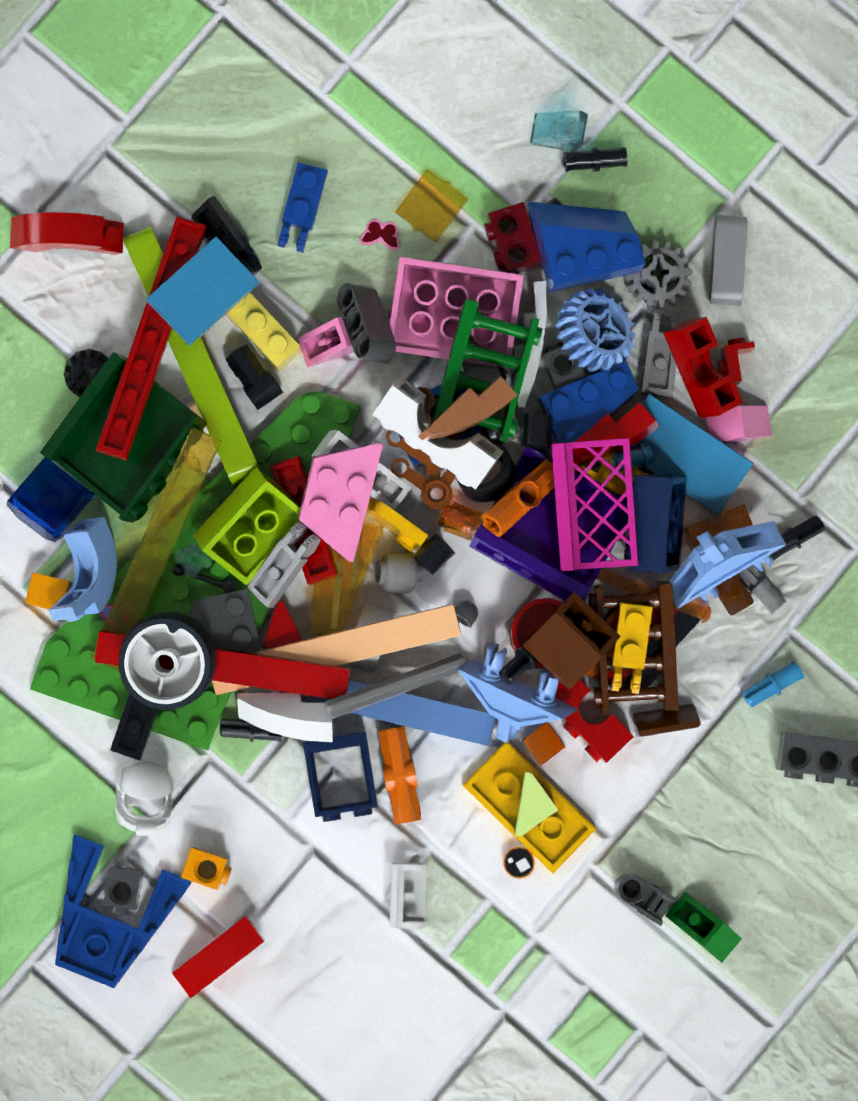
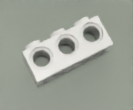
(386, 486)

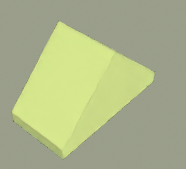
(533, 805)

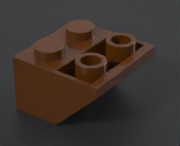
(571, 640)

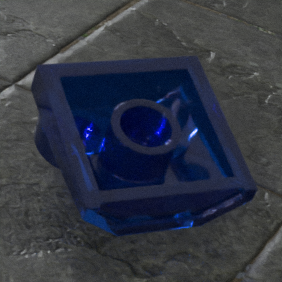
(49, 500)

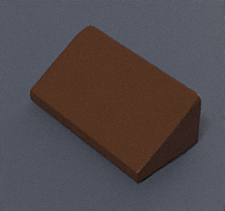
(734, 595)
(664, 721)

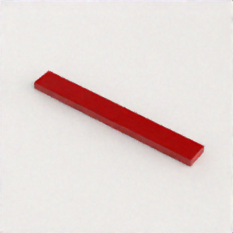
(147, 348)
(251, 669)

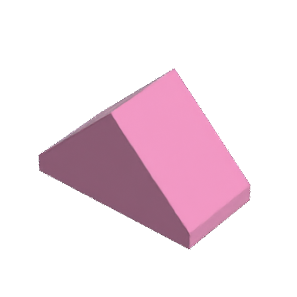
(325, 343)
(740, 424)

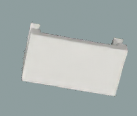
(408, 895)

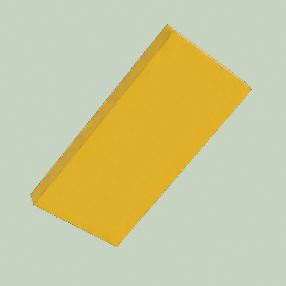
(499, 789)

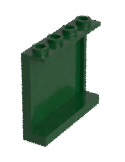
(156, 447)

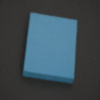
(202, 291)

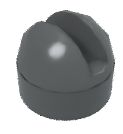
(466, 613)

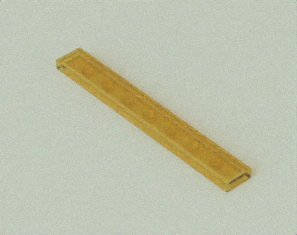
(162, 533)

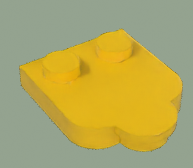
(408, 535)

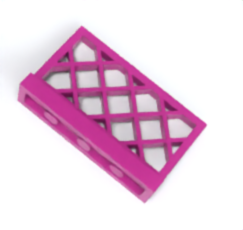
(568, 512)

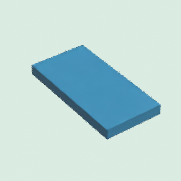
(692, 452)

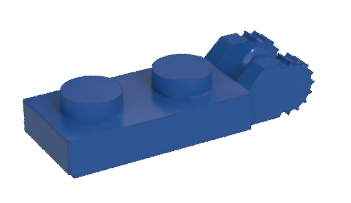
(302, 203)

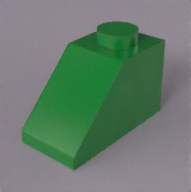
(703, 927)

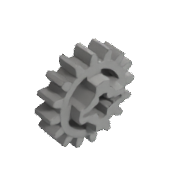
(673, 273)

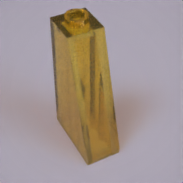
(337, 595)

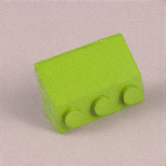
(248, 525)

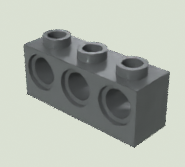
(812, 749)

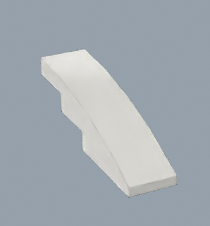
(540, 312)

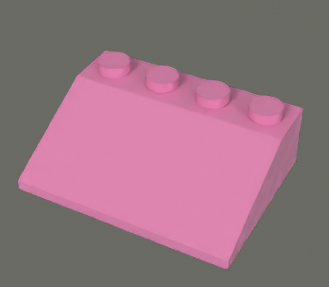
(431, 300)

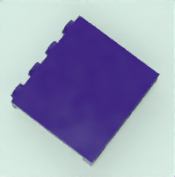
(533, 543)

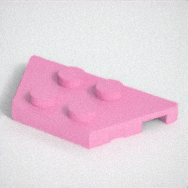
(339, 496)

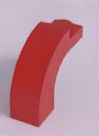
(66, 231)

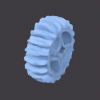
(587, 333)

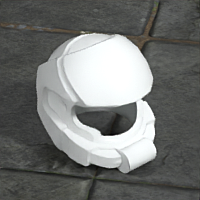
(144, 785)

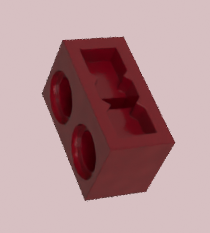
(520, 238)

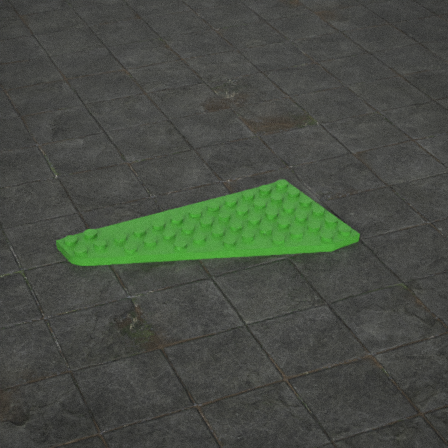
(66, 664)

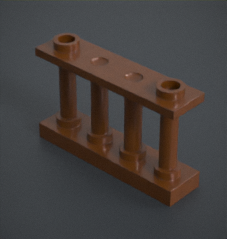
(663, 661)

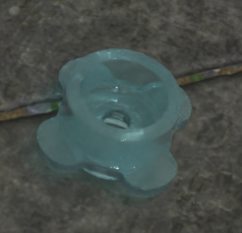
(191, 568)

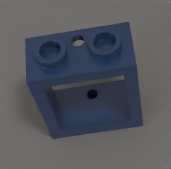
(340, 742)

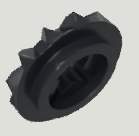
(74, 369)

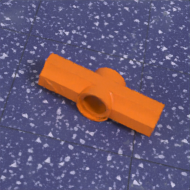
(512, 507)
(399, 775)

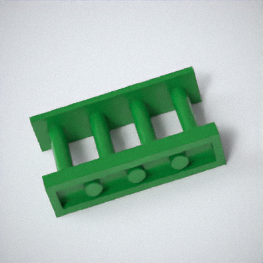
(464, 349)

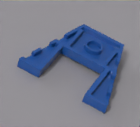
(99, 944)

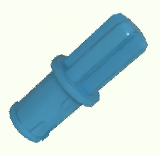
(773, 684)

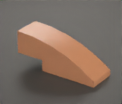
(470, 410)

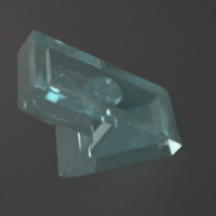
(559, 130)

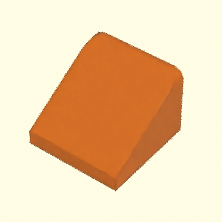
(543, 744)

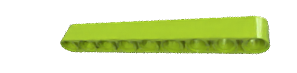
(197, 370)

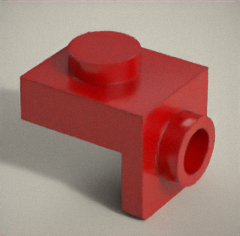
(729, 357)

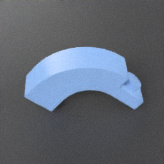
(94, 570)

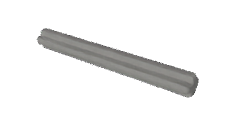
(394, 686)

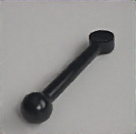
(228, 586)

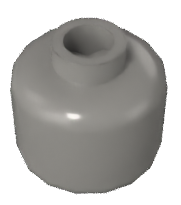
(398, 572)

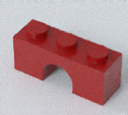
(708, 388)
(602, 739)

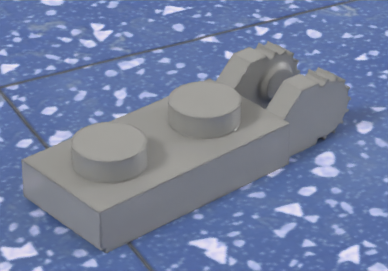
(659, 362)
(283, 565)

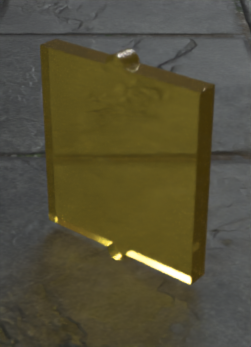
(431, 205)

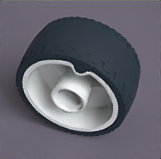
(185, 643)

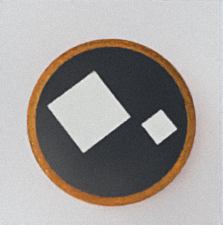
(518, 862)

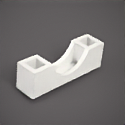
(405, 413)

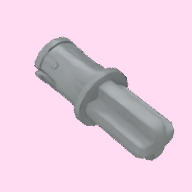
(761, 588)

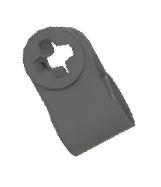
(648, 900)

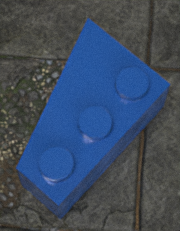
(587, 401)

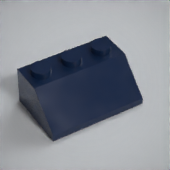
(659, 522)

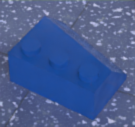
(584, 244)

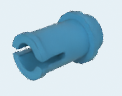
(640, 456)

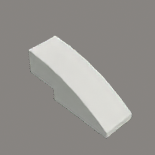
(286, 715)

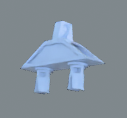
(722, 558)
(513, 703)

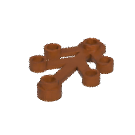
(433, 472)

